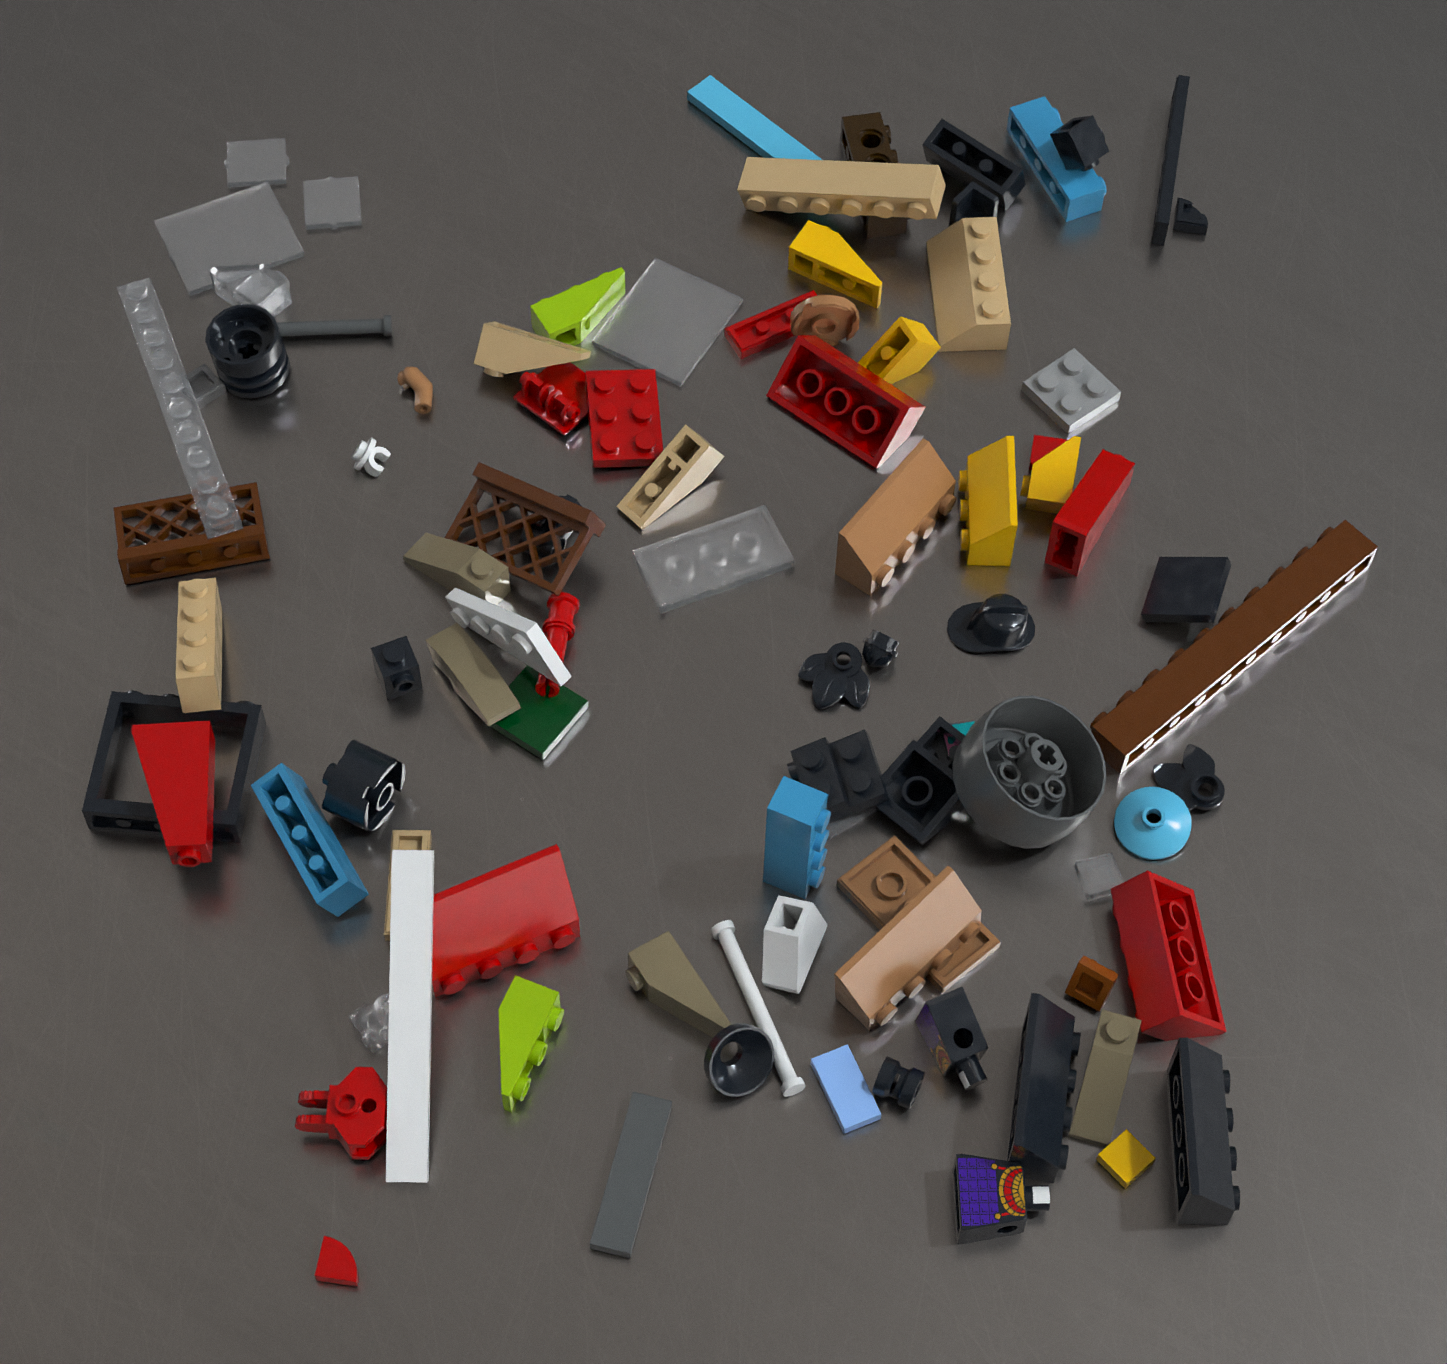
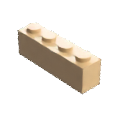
(199, 645)

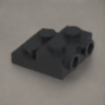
(842, 770)

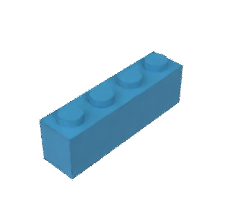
(1071, 190)
(796, 838)
(309, 840)

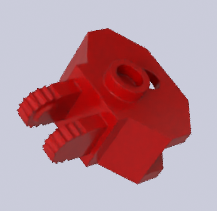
(353, 1114)

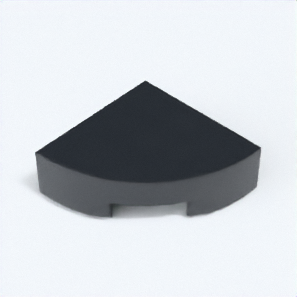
(1189, 218)

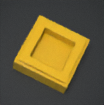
(1125, 1158)

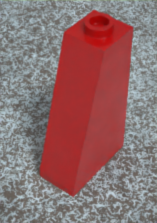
(1088, 512)
(180, 779)

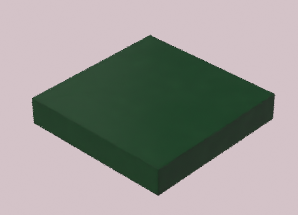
(541, 719)

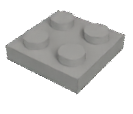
(1071, 391)

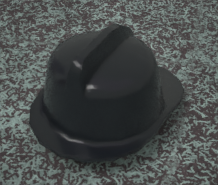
(992, 625)

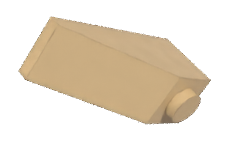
(512, 350)
(670, 477)

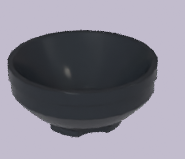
(749, 1065)

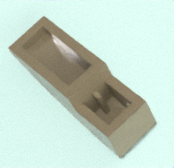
(472, 674)

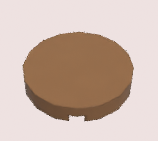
(826, 317)

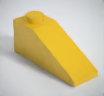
(833, 263)

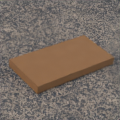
(887, 883)

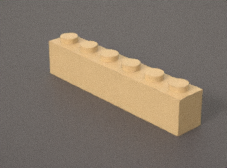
(842, 187)

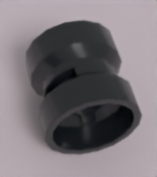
(906, 1087)

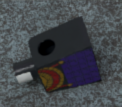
(951, 1023)
(993, 1198)

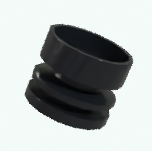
(247, 351)

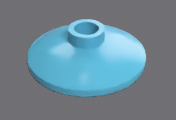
(1149, 839)

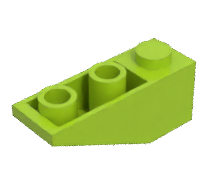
(578, 310)
(524, 1025)

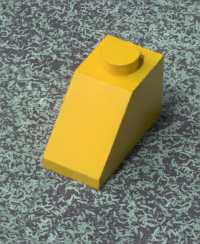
(901, 351)
(1052, 478)

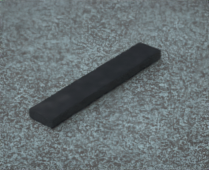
(1170, 160)

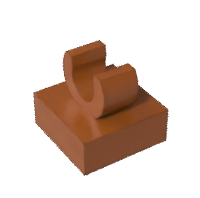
(1091, 983)

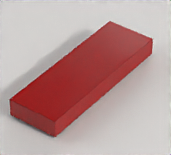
(763, 328)

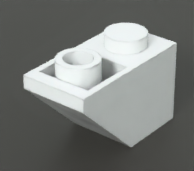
(791, 943)

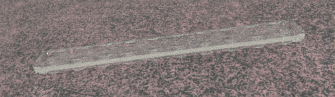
(180, 409)

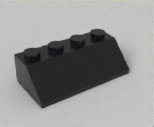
(1042, 1090)
(1201, 1135)

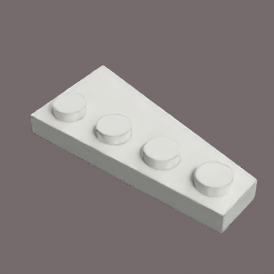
(510, 632)

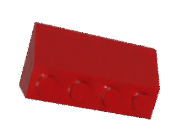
(844, 400)
(1166, 958)

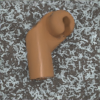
(423, 388)

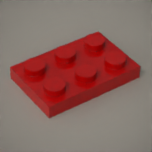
(623, 417)

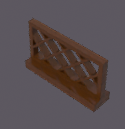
(543, 506)
(193, 551)

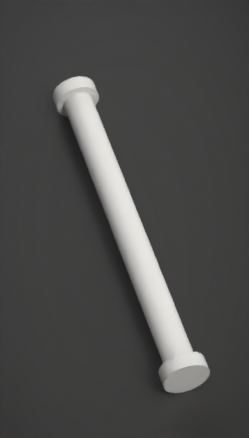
(724, 932)

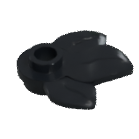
(834, 680)
(1191, 776)

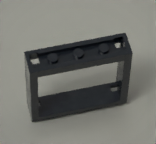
(142, 817)

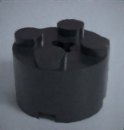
(362, 786)

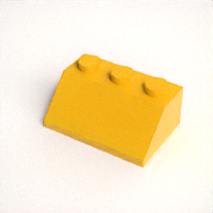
(989, 504)

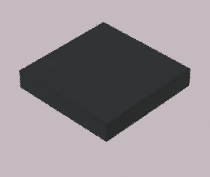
(1186, 589)

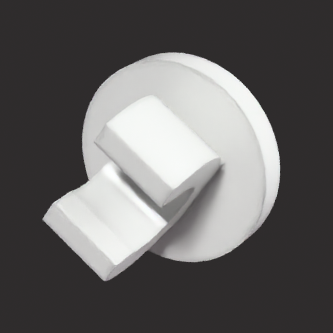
(365, 454)

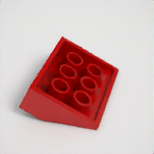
(501, 920)

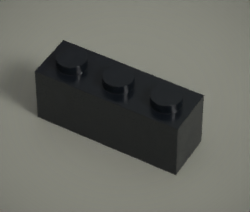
(973, 161)

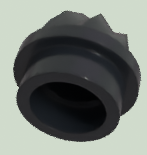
(879, 649)

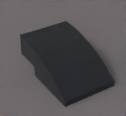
(923, 785)

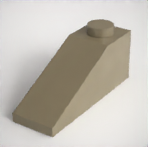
(460, 567)
(674, 985)
(1104, 1078)

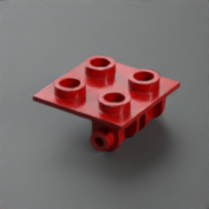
(555, 395)

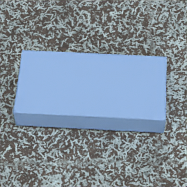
(845, 1089)

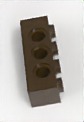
(869, 140)

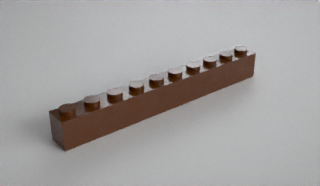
(1232, 645)

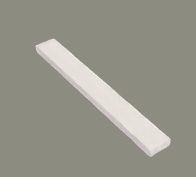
(410, 1016)

